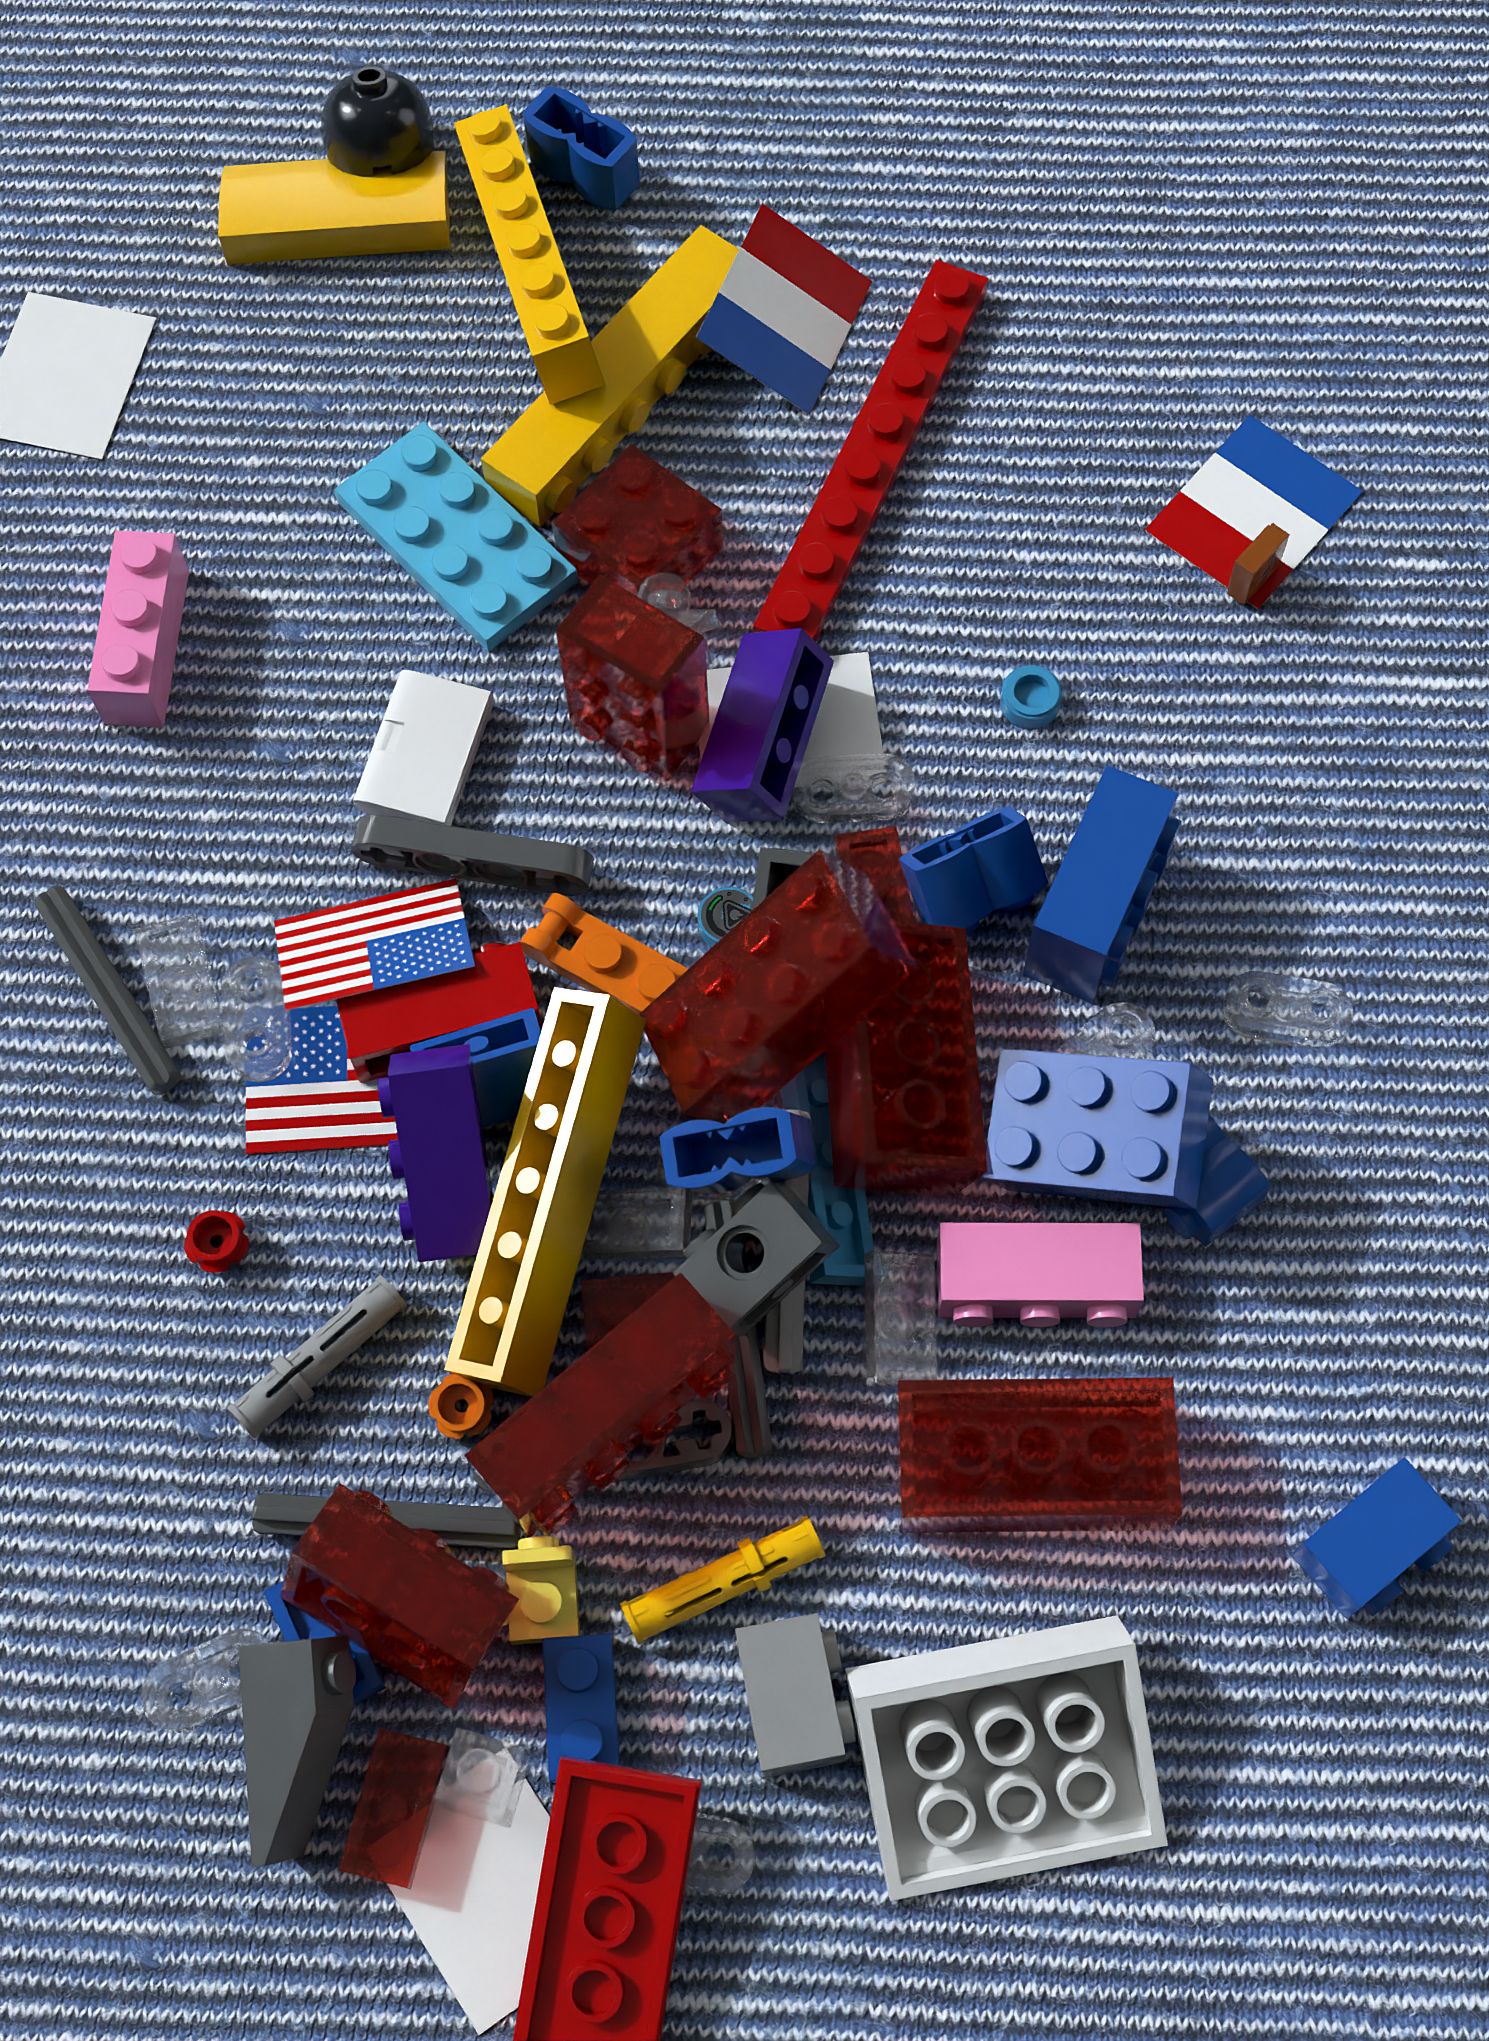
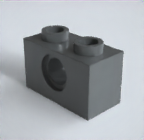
(792, 1250)

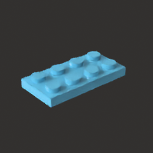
(456, 536)

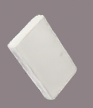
(424, 749)

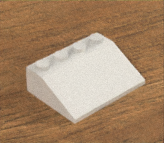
(1007, 1757)

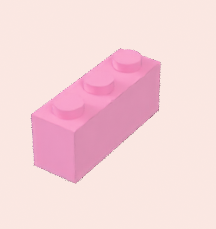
(138, 629)
(1039, 1272)

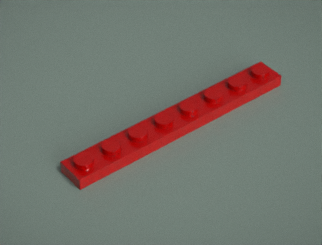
(873, 452)

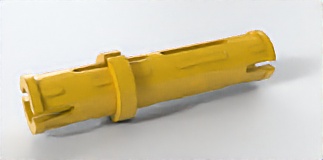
(723, 1579)

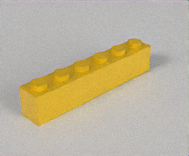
(529, 255)
(640, 359)
(546, 1192)

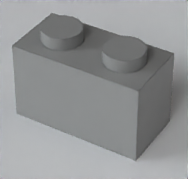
(792, 1694)

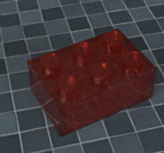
(634, 678)
(398, 1594)

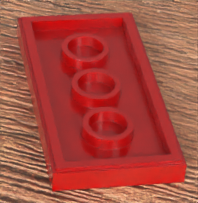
(608, 1904)

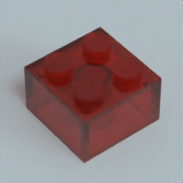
(638, 524)

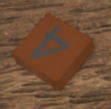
(1257, 563)

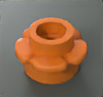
(443, 1406)

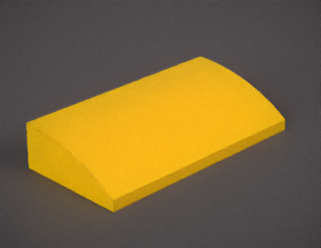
(323, 213)

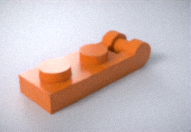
(601, 957)

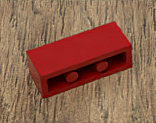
(423, 1009)

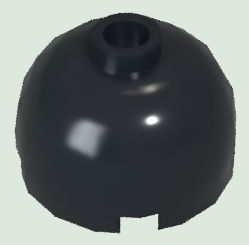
(376, 122)

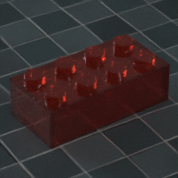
(777, 990)
(909, 1079)
(605, 1407)
(1037, 1455)

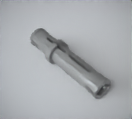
(261, 1404)

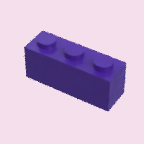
(763, 726)
(438, 1150)

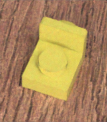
(547, 1590)

